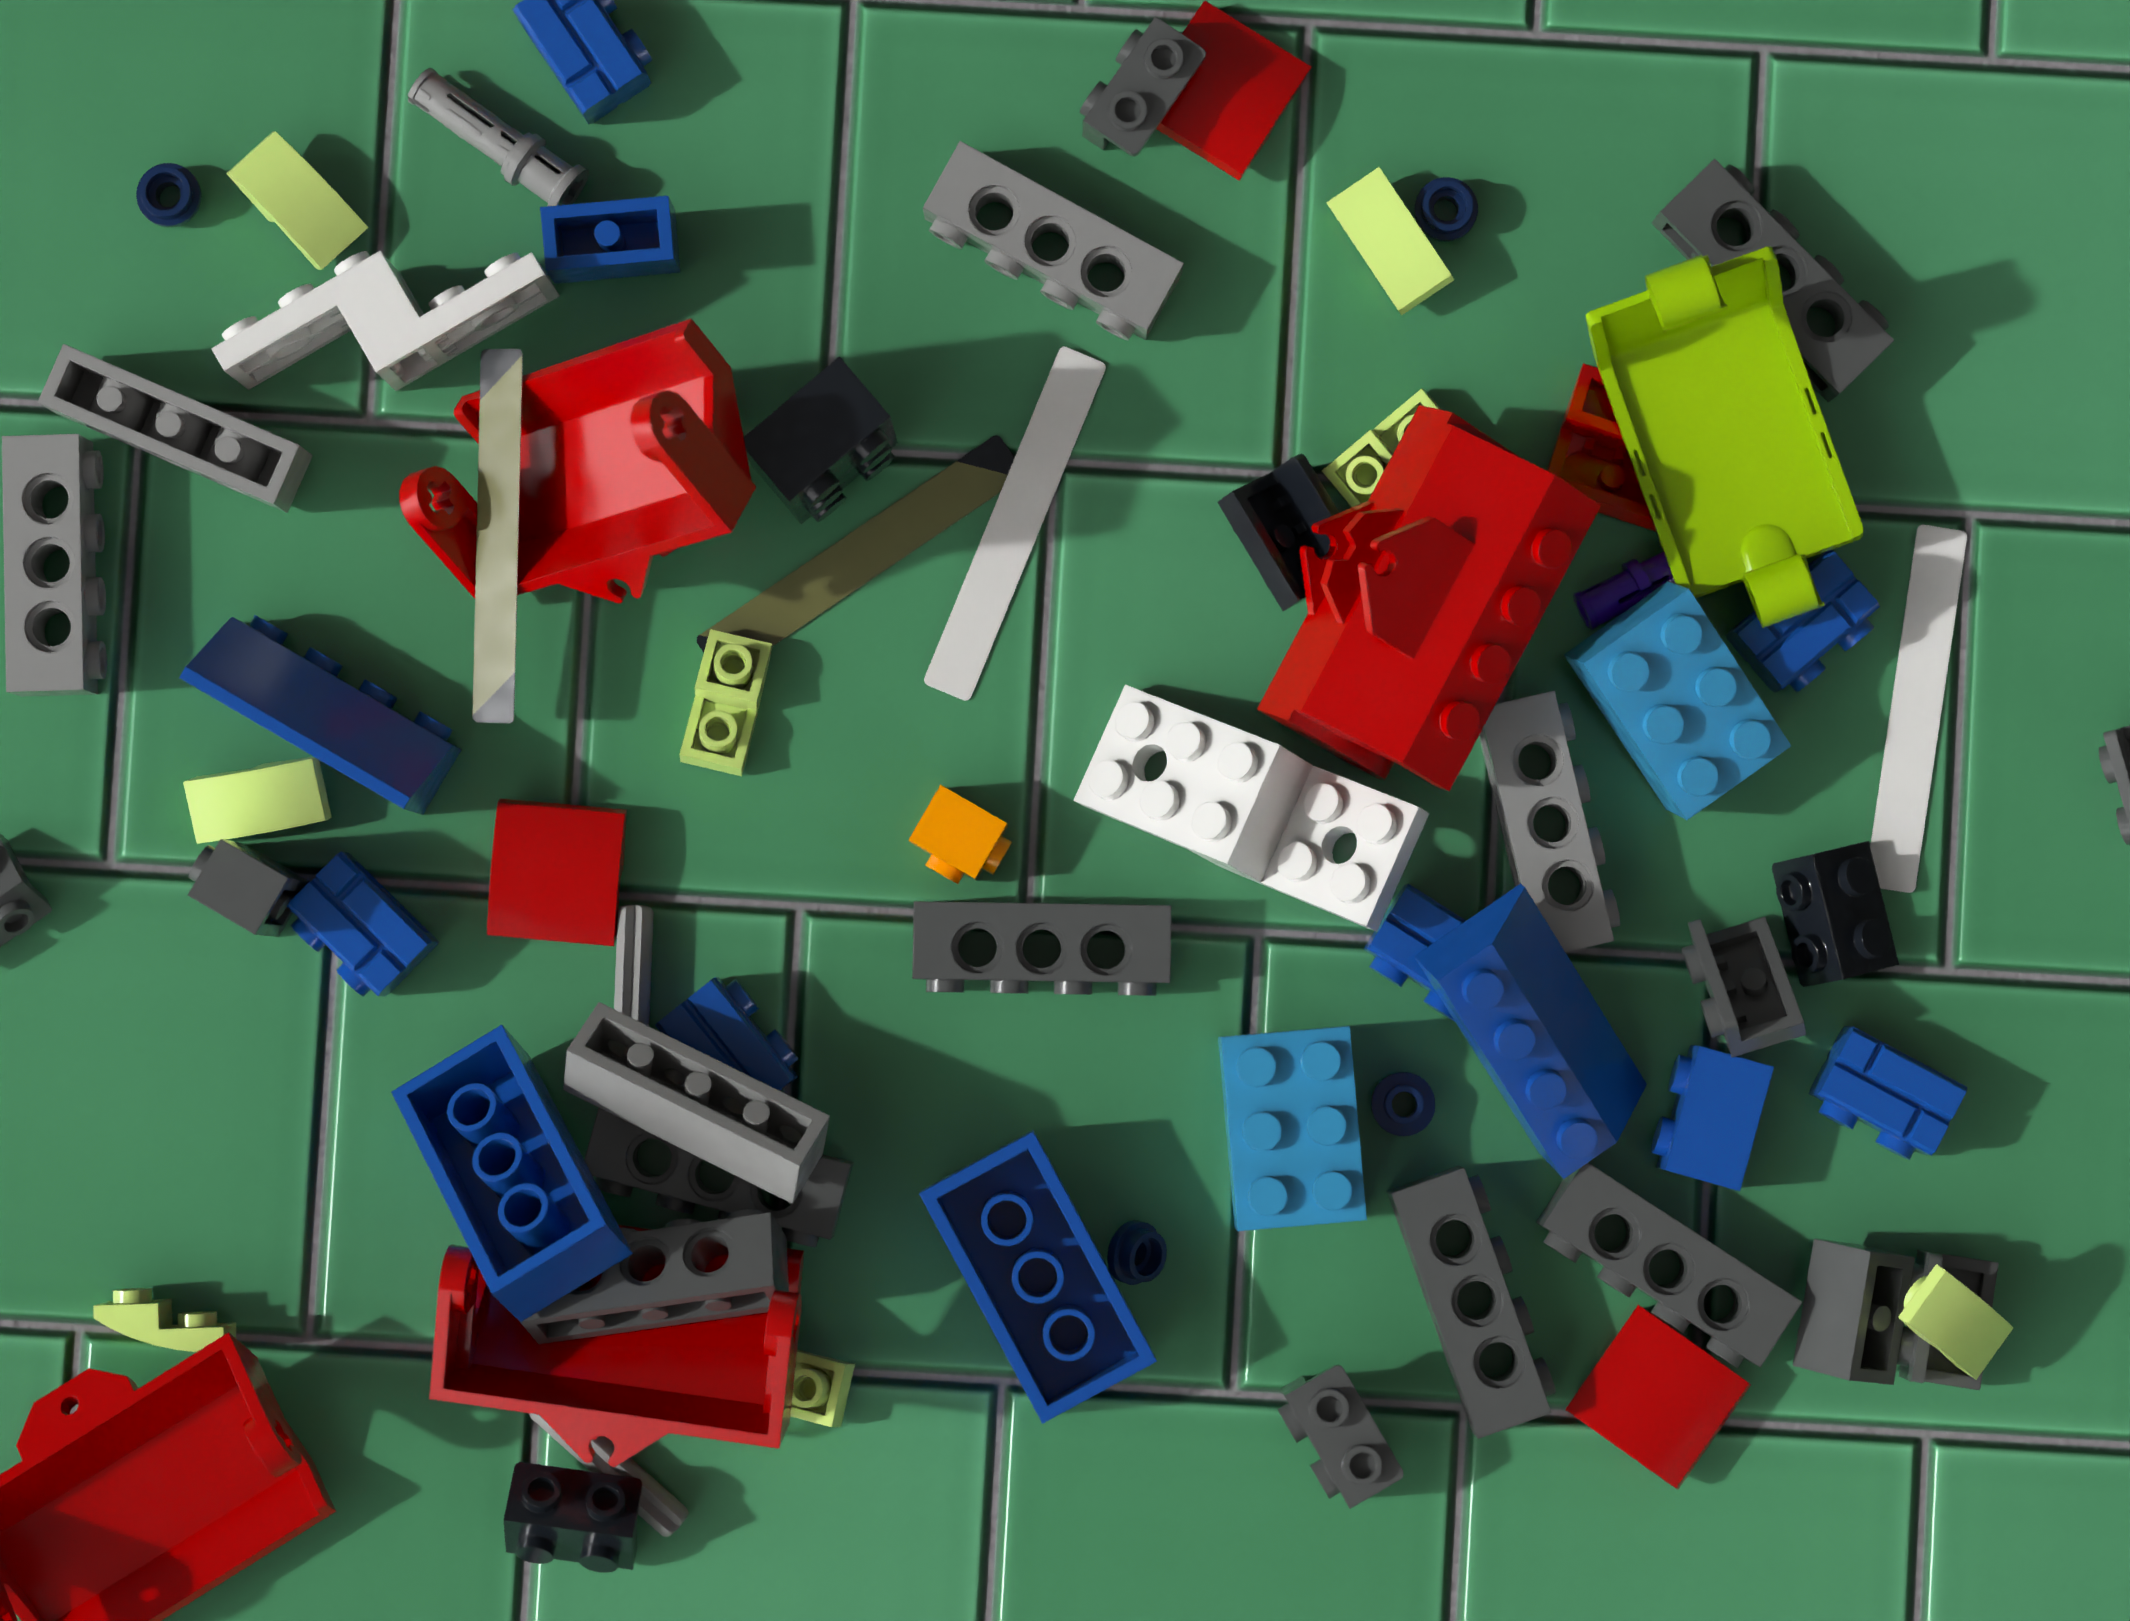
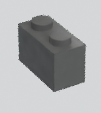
(245, 887)
(1853, 1311)

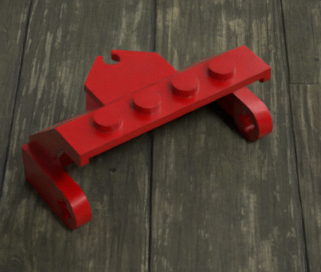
(615, 466)
(1426, 601)
(688, 1379)

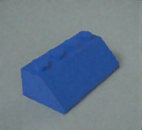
(324, 714)
(1536, 1030)

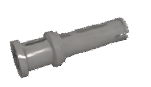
(521, 156)

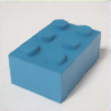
(1677, 700)
(1292, 1128)

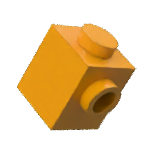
(960, 837)

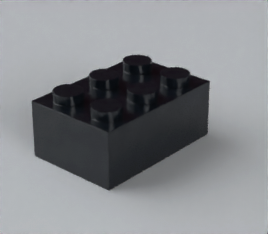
(822, 442)

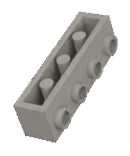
(695, 1102)

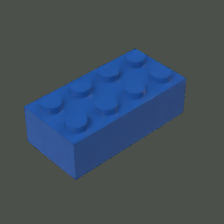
(511, 1174)
(1038, 1276)

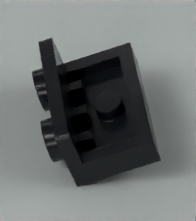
(1276, 519)
(1834, 914)
(572, 1517)

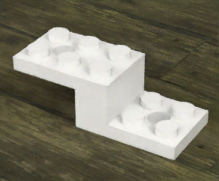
(384, 318)
(1251, 807)

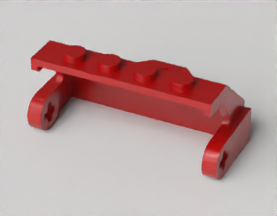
(150, 1490)

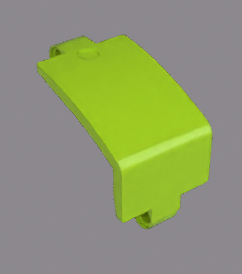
(1725, 430)

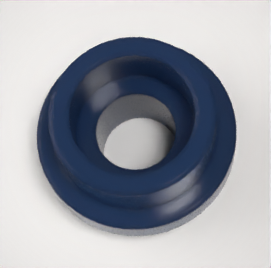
(153, 184)
(1455, 192)
(1382, 1104)
(1136, 1253)

